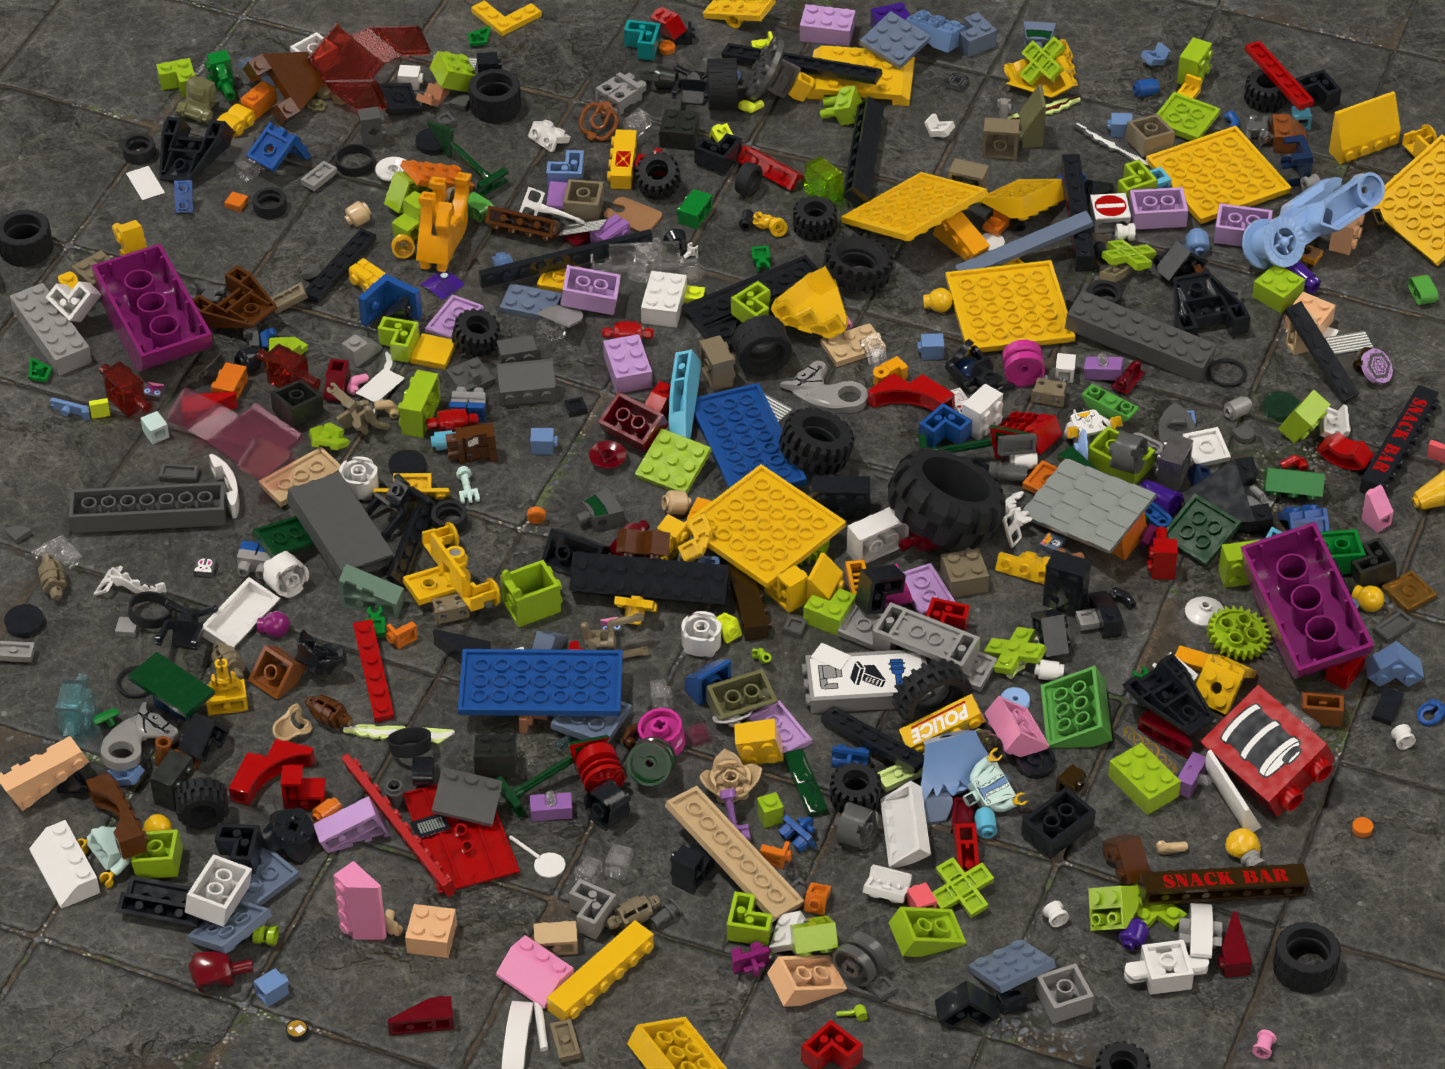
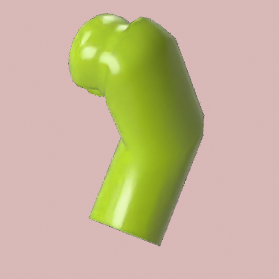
(761, 654)

